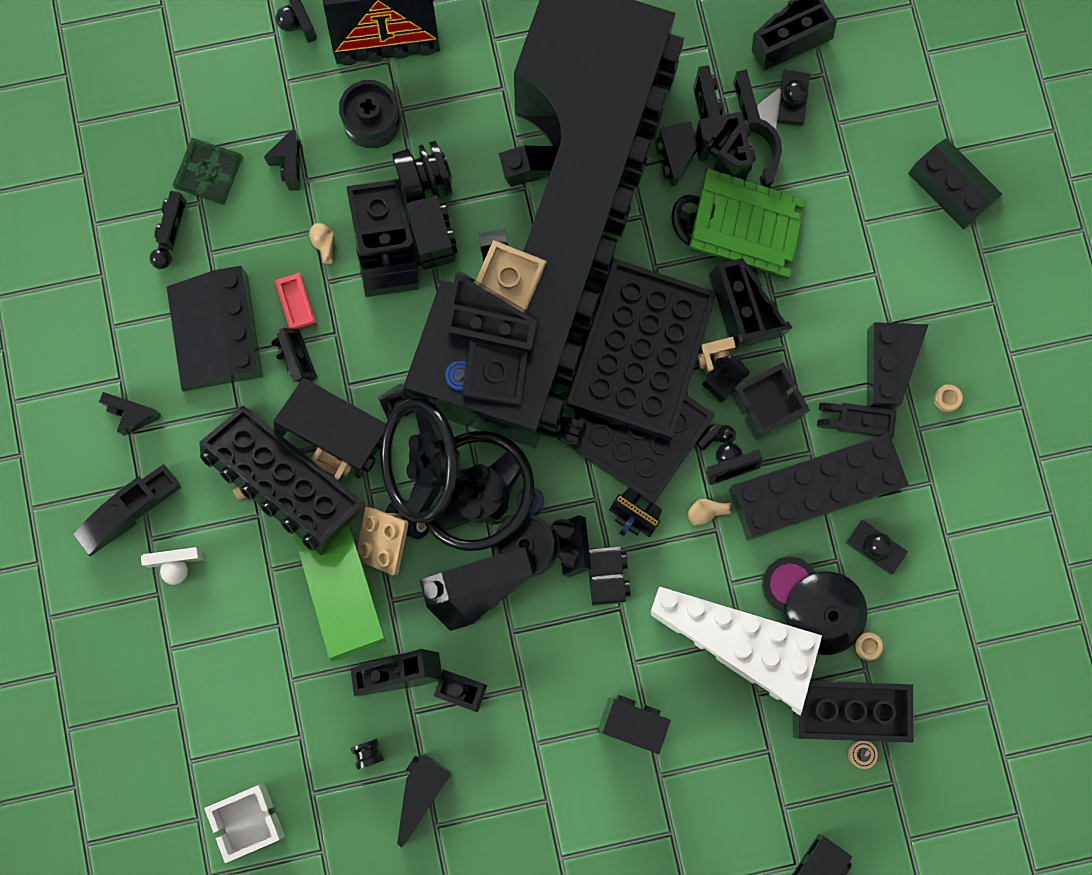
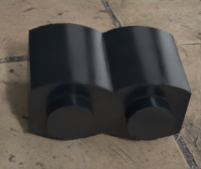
(607, 577)

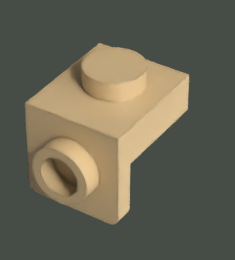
(330, 464)

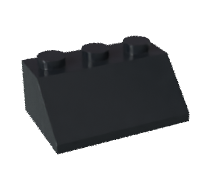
(954, 183)

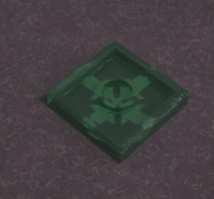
(207, 171)

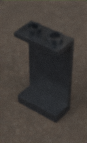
(331, 425)

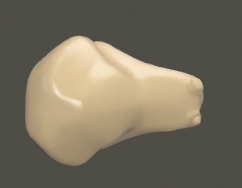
(323, 239)
(705, 510)

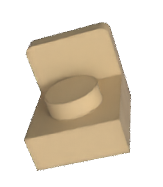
(717, 349)

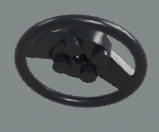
(432, 461)
(497, 481)

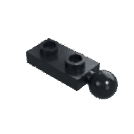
(167, 230)

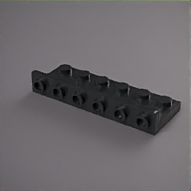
(280, 479)

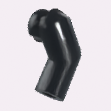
(716, 433)

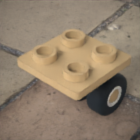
(384, 538)

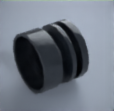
(423, 172)

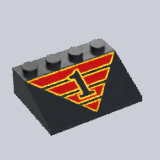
(380, 29)

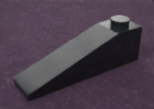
(469, 591)

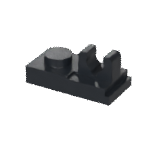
(295, 354)

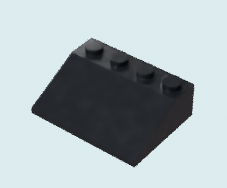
(214, 329)

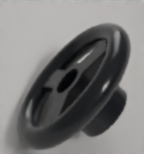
(683, 221)

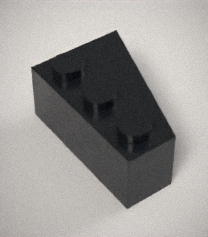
(793, 31)
(745, 306)
(891, 360)

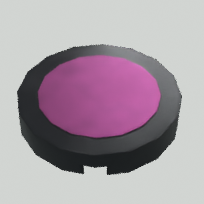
(782, 577)

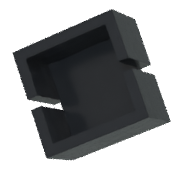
(430, 225)
(768, 402)

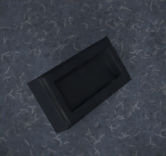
(291, 16)
(793, 98)
(732, 463)
(877, 547)

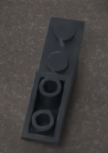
(124, 507)

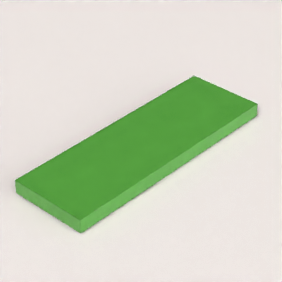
(341, 596)

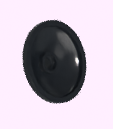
(814, 599)

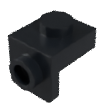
(725, 377)

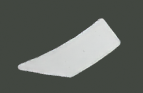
(769, 108)

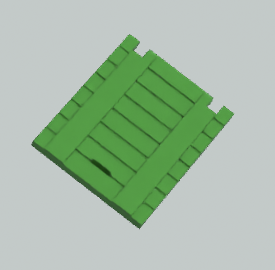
(746, 223)

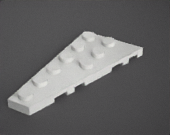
(752, 646)

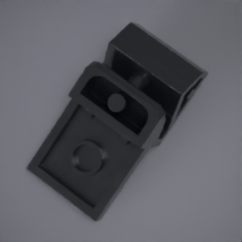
(736, 155)
(382, 238)

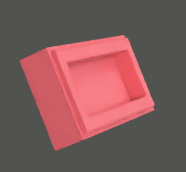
(295, 302)

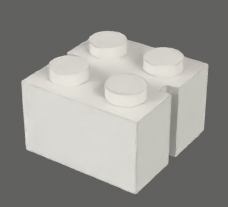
(245, 821)

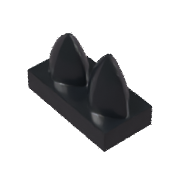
(573, 545)

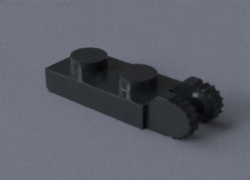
(859, 419)

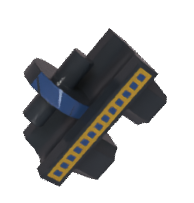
(633, 517)

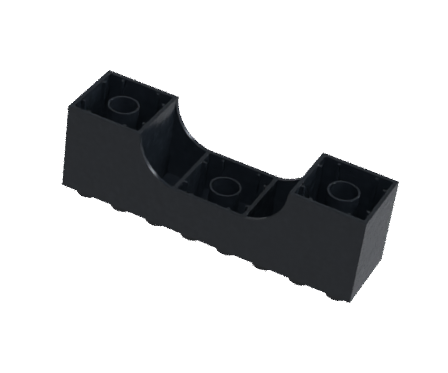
(597, 91)

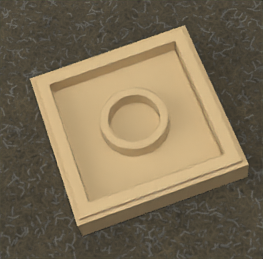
(511, 273)

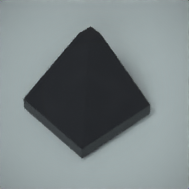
(392, 399)

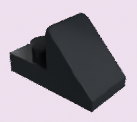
(287, 155)
(134, 414)
(460, 690)

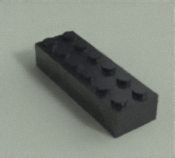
(818, 486)

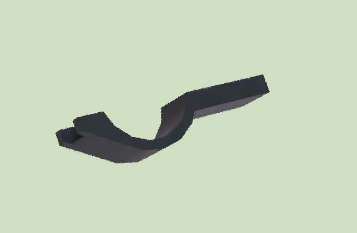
(761, 127)

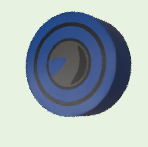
(455, 375)

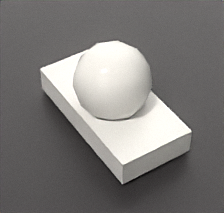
(172, 563)

